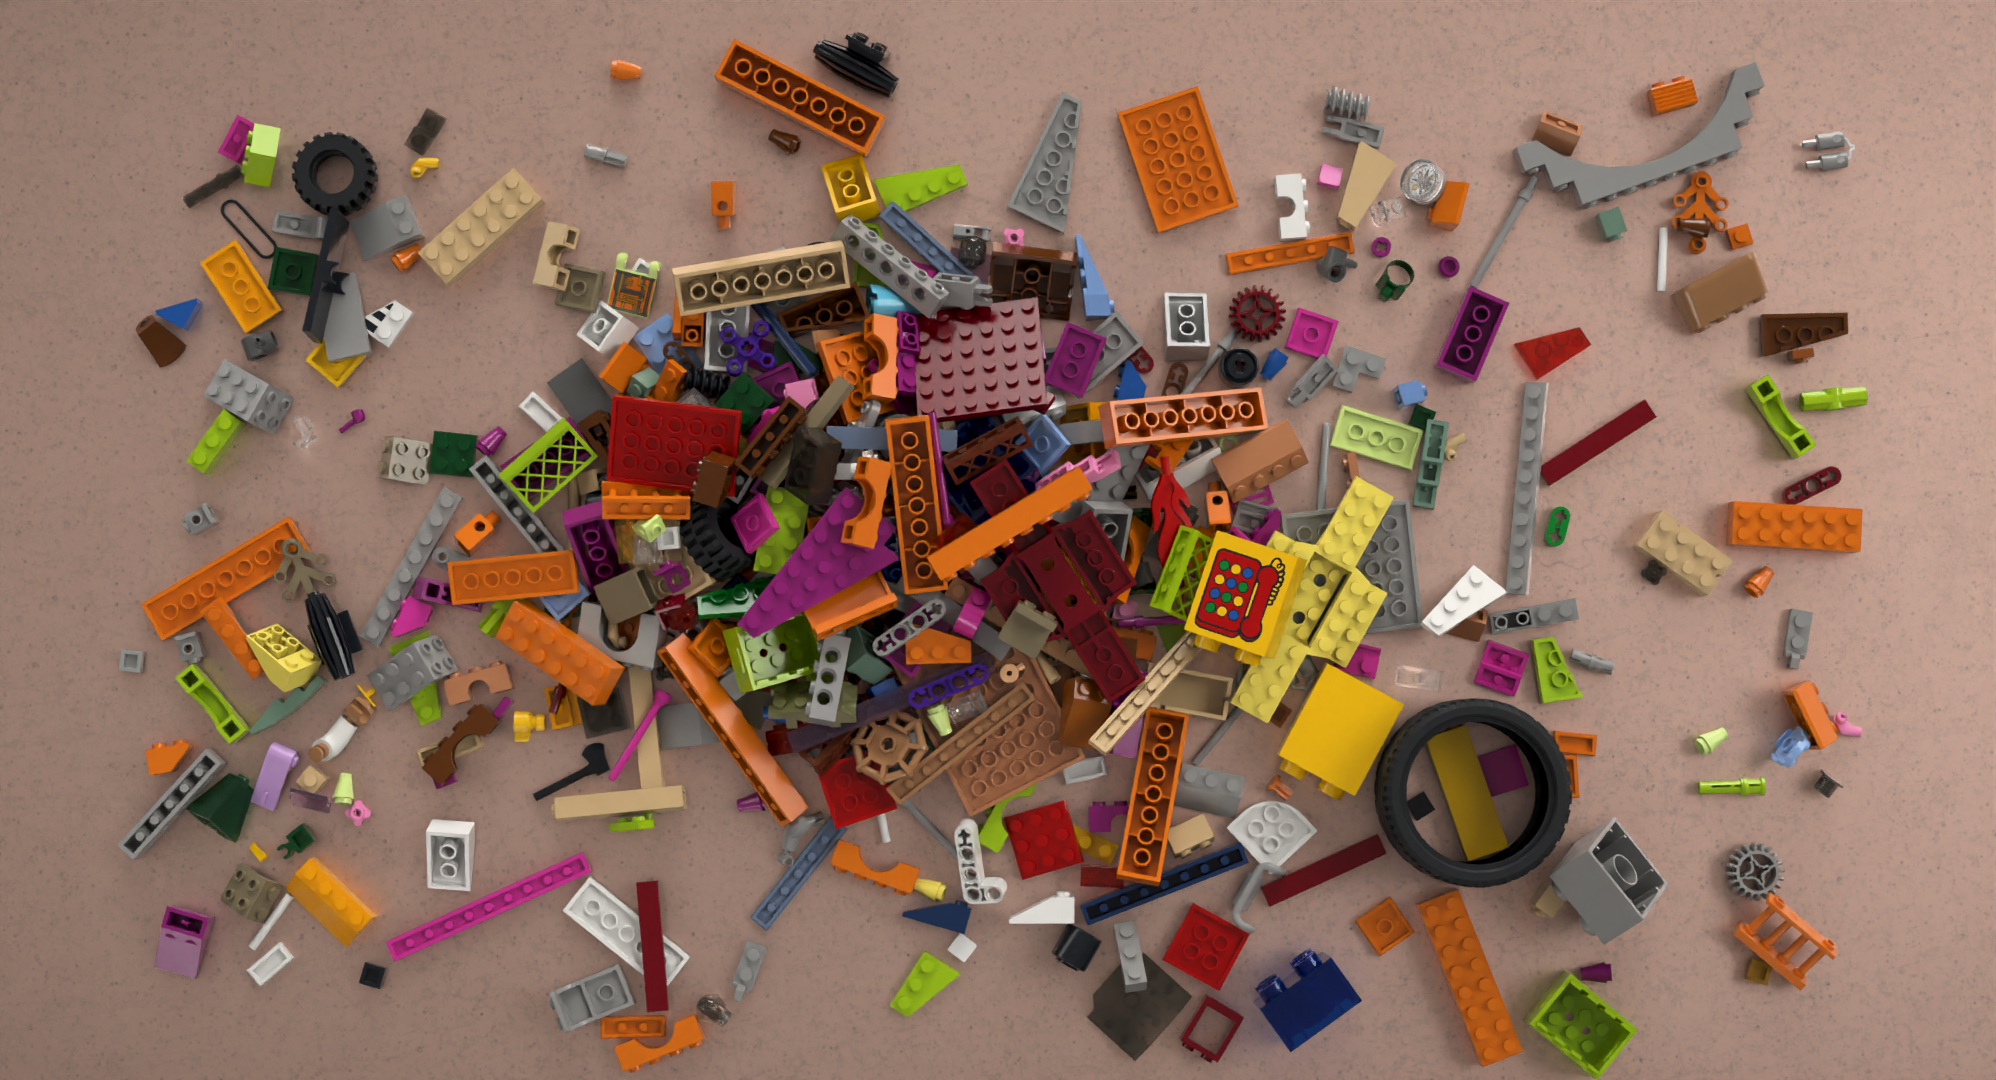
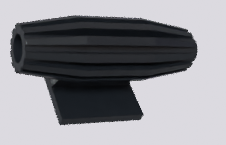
(858, 63)
(332, 635)

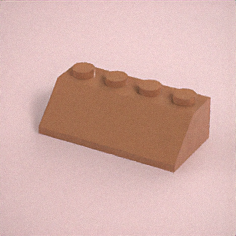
(1259, 461)

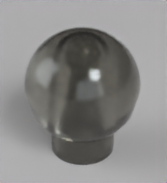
(712, 1010)

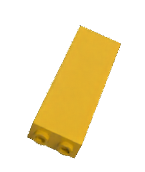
(1466, 793)

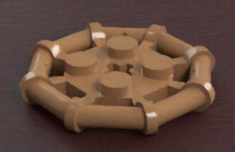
(892, 757)

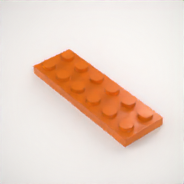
(513, 577)

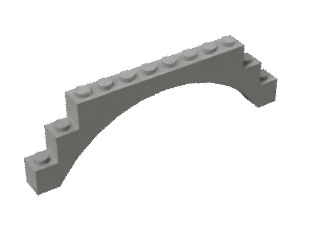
(1598, 182)

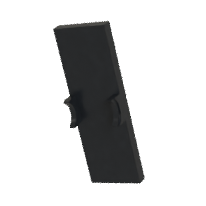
(327, 278)

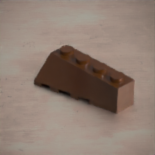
(828, 310)

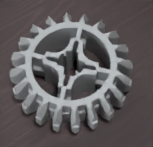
(1751, 863)

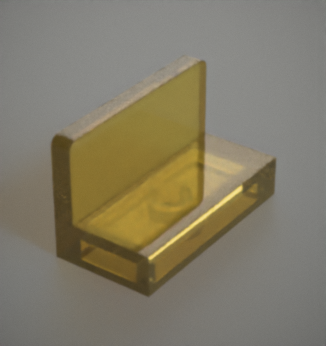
(624, 540)

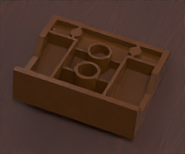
(1033, 272)

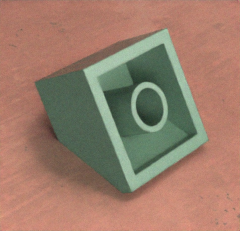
(863, 659)

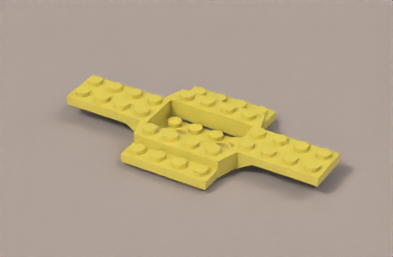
(1349, 612)

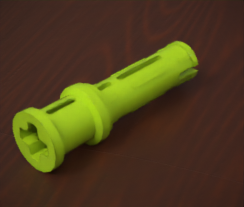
(1743, 787)

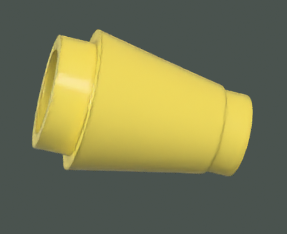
(931, 889)

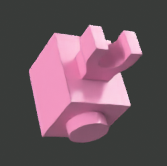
(1123, 611)

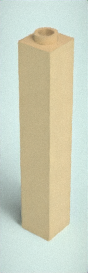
(649, 746)
(619, 803)

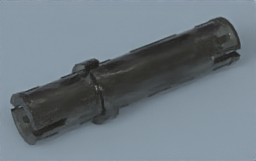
(219, 182)

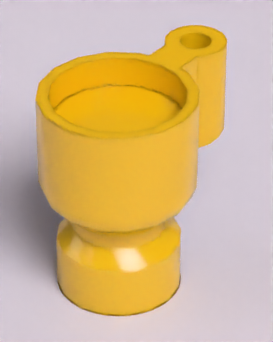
(525, 722)

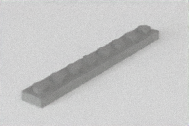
(411, 566)

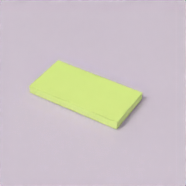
(1376, 438)

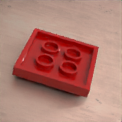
(853, 794)
(1043, 839)
(1205, 946)

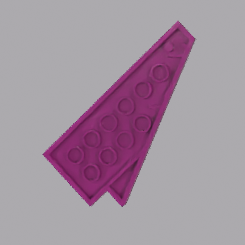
(819, 568)

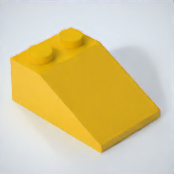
(851, 188)

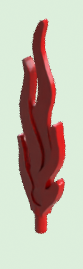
(1167, 496)

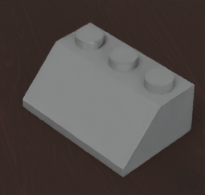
(1208, 790)

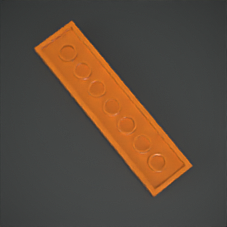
(224, 577)

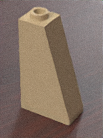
(1365, 180)

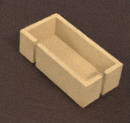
(1682, 553)
(1196, 694)

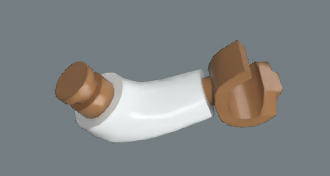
(336, 739)

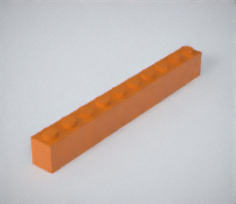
(733, 730)

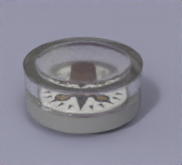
(1423, 181)

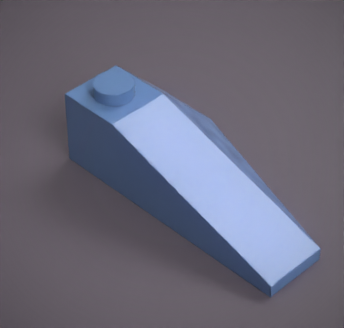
(1094, 294)

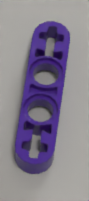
(950, 690)

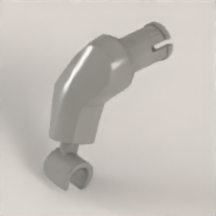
(794, 831)

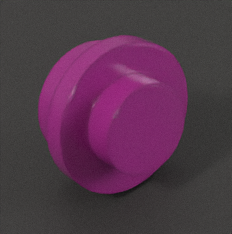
(1448, 267)

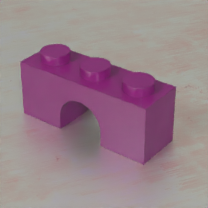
(1101, 815)

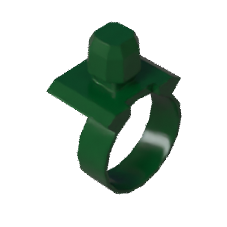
(1389, 289)

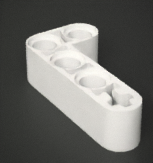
(974, 861)

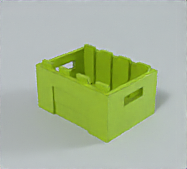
(757, 672)
(1607, 1032)

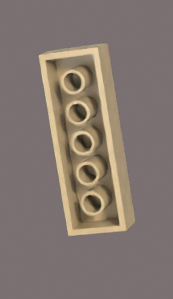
(481, 227)

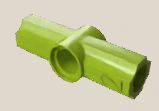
(1833, 399)
(494, 619)

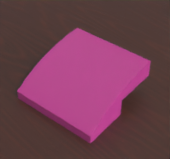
(1501, 668)

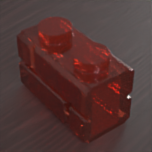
(778, 741)
(1100, 876)

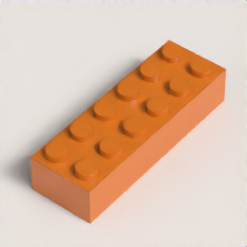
(1794, 527)
(559, 652)

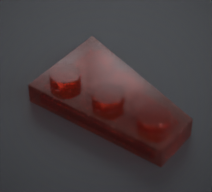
(1550, 351)

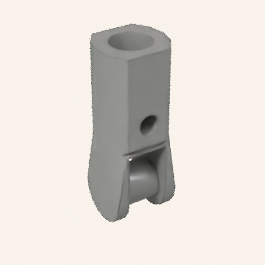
(962, 231)

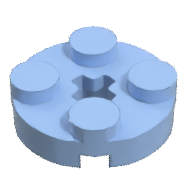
(1790, 746)

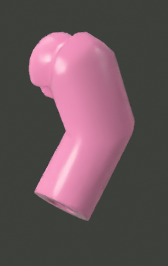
(1844, 727)

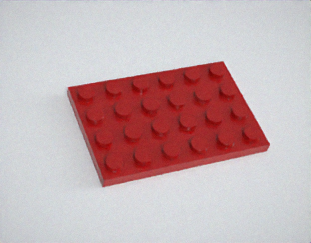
(665, 440)

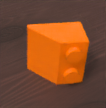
(1449, 206)
(622, 367)

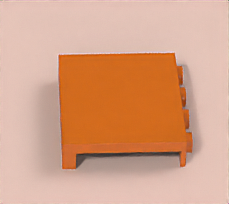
(851, 606)

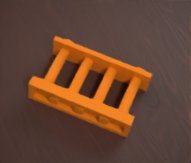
(643, 502)
(1780, 961)

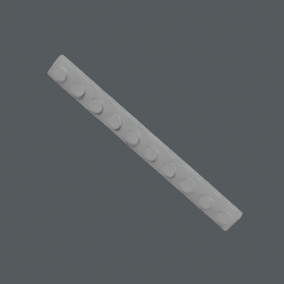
(1527, 488)

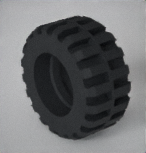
(315, 154)
(714, 540)

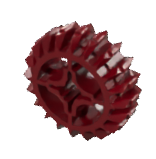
(1255, 295)

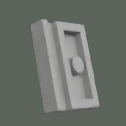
(1249, 515)

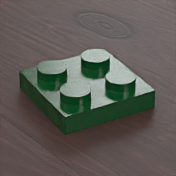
(293, 271)
(453, 454)

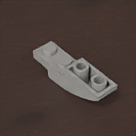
(1534, 616)

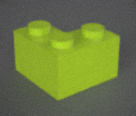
(260, 155)

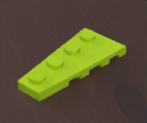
(920, 187)
(427, 701)

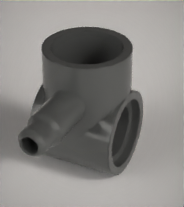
(1334, 264)
(259, 345)

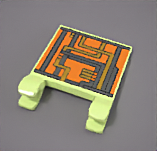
(632, 290)

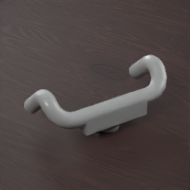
(1248, 891)

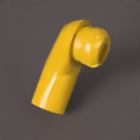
(422, 165)

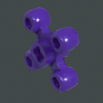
(753, 340)

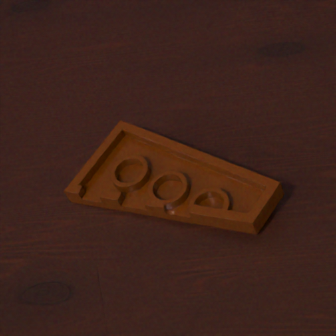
(1797, 330)

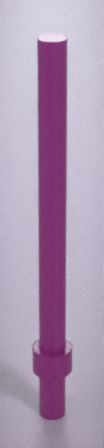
(946, 518)
(1139, 621)

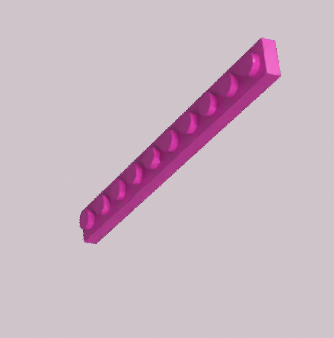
(488, 906)

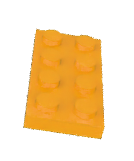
(241, 286)

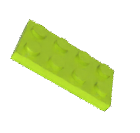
(791, 518)

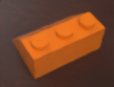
(1811, 714)

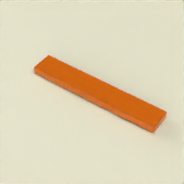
(1286, 253)

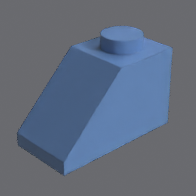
(1409, 394)

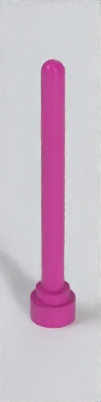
(660, 699)

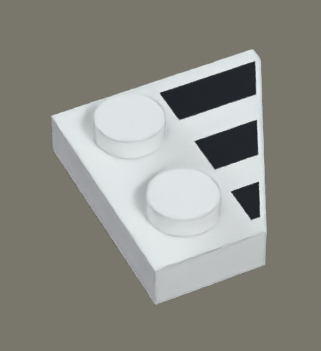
(388, 322)

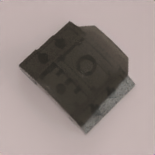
(1140, 1016)

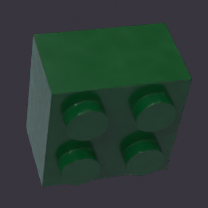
(749, 398)

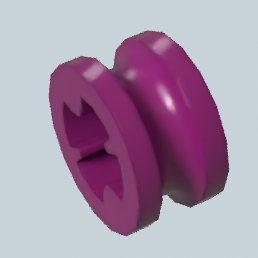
(1382, 240)

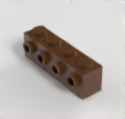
(771, 437)

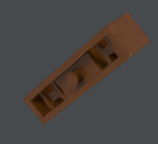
(594, 423)

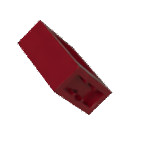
(1222, 1009)

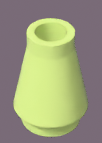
(939, 717)
(1710, 741)
(344, 790)

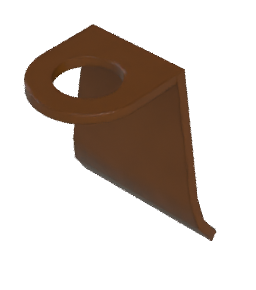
(160, 342)

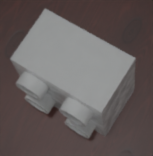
(1608, 881)

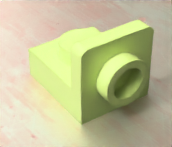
(649, 528)

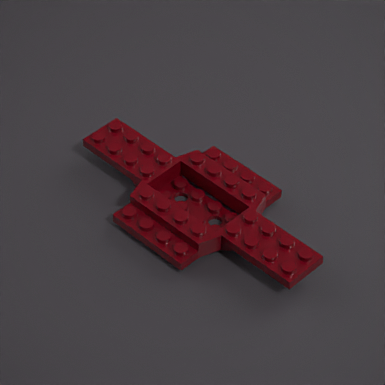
(1094, 561)

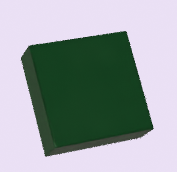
(1420, 416)

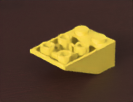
(283, 657)

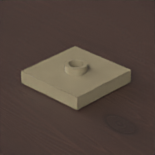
(582, 289)

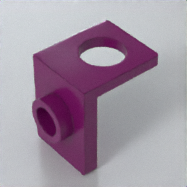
(667, 569)

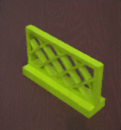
(534, 451)
(1176, 569)

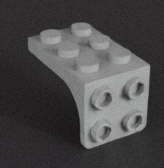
(248, 397)
(411, 671)
(591, 998)

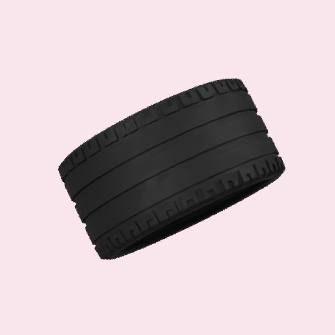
(1551, 793)

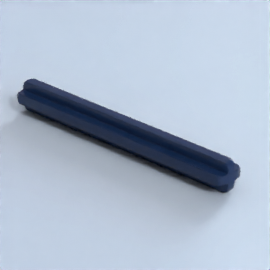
(785, 339)

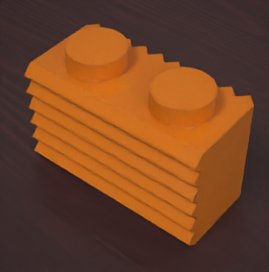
(1672, 95)

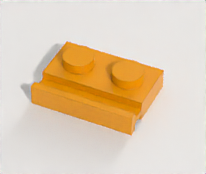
(568, 712)

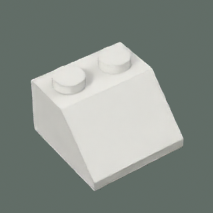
(607, 330)

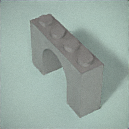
(650, 638)

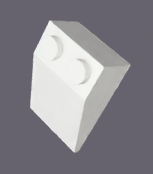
(450, 854)
(1051, 910)

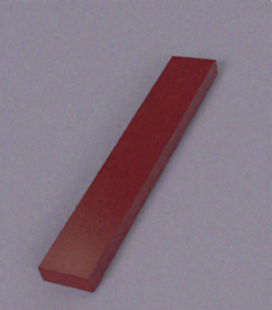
(1597, 442)
(1323, 870)
(652, 946)

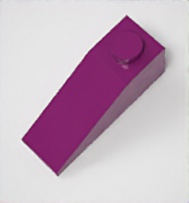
(440, 593)

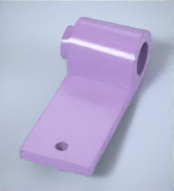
(273, 774)

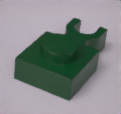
(298, 840)

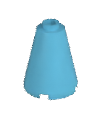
(886, 301)

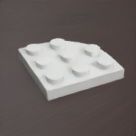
(1271, 831)

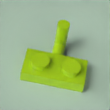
(637, 823)

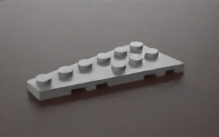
(1048, 175)
(1110, 487)

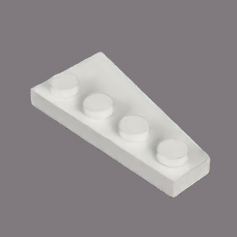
(1466, 598)

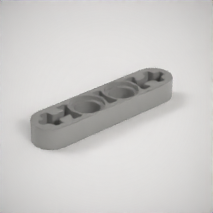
(910, 629)

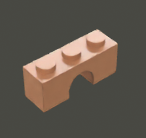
(459, 687)

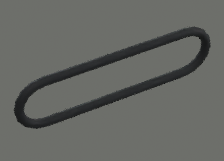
(241, 234)

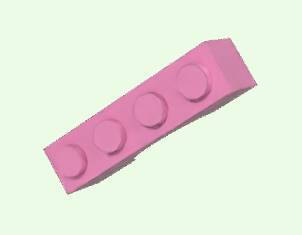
(802, 392)

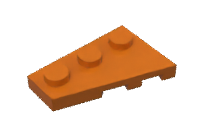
(937, 648)

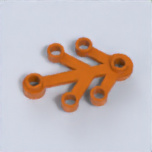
(1700, 207)

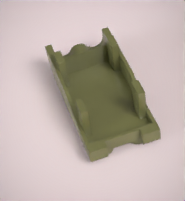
(792, 697)

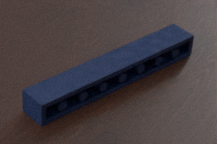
(1171, 881)

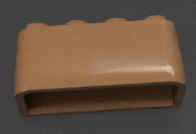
(1721, 293)

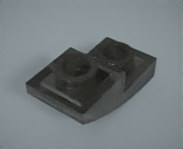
(425, 132)

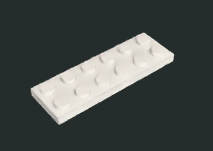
(618, 927)

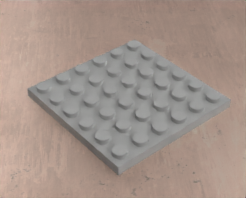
(1385, 563)

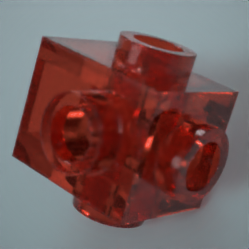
(682, 618)

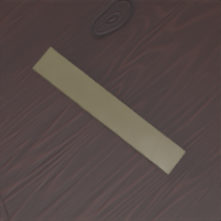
(817, 417)

